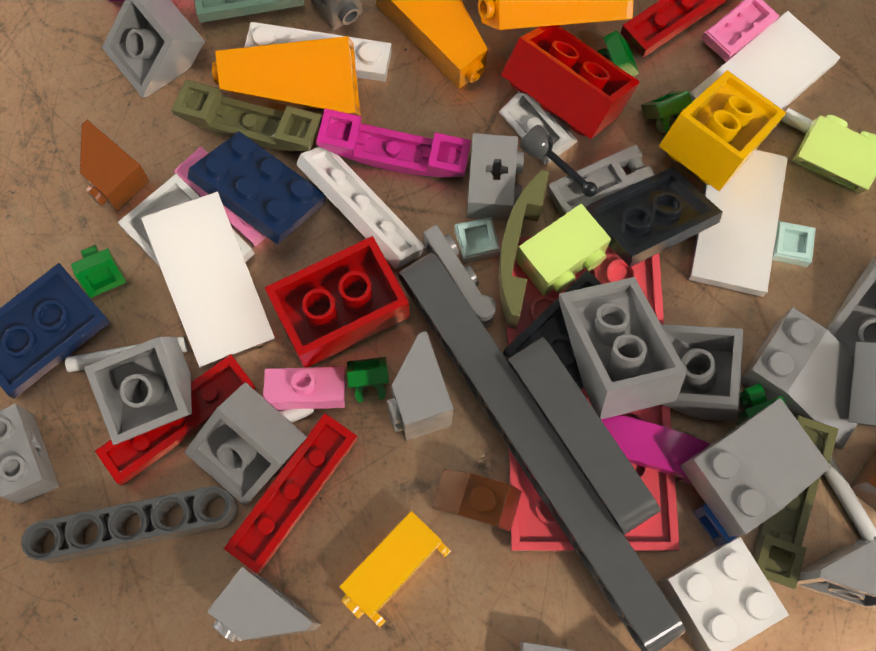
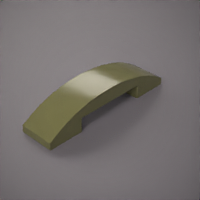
(226, 116)
(527, 207)
(781, 536)

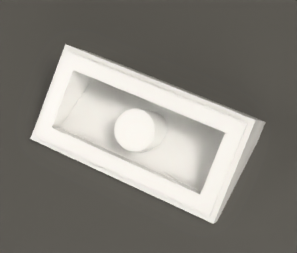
(525, 112)

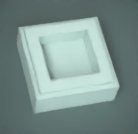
(477, 240)
(794, 244)

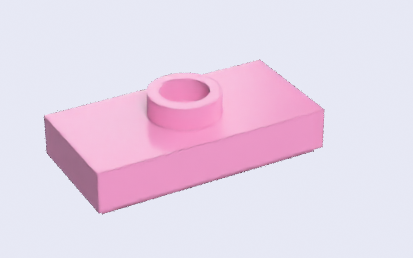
(739, 27)
(305, 388)

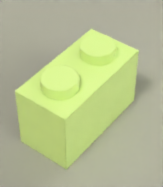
(839, 153)
(563, 250)

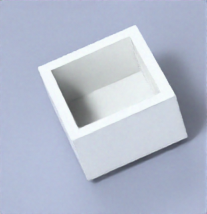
(723, 598)

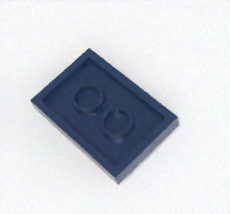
(257, 187)
(43, 328)

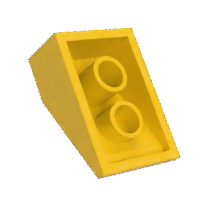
(721, 130)

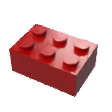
(569, 79)
(338, 301)

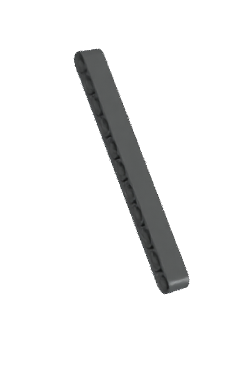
(542, 456)

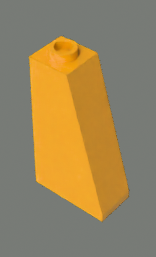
(538, 13)
(443, 34)
(300, 73)

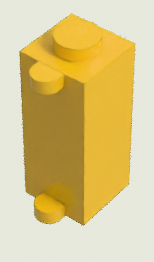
(390, 567)

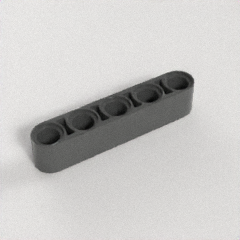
(584, 435)
(112, 520)

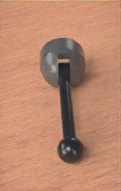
(539, 143)

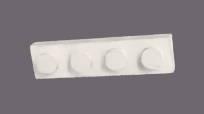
(371, 56)
(361, 206)

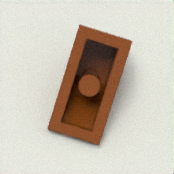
(108, 169)

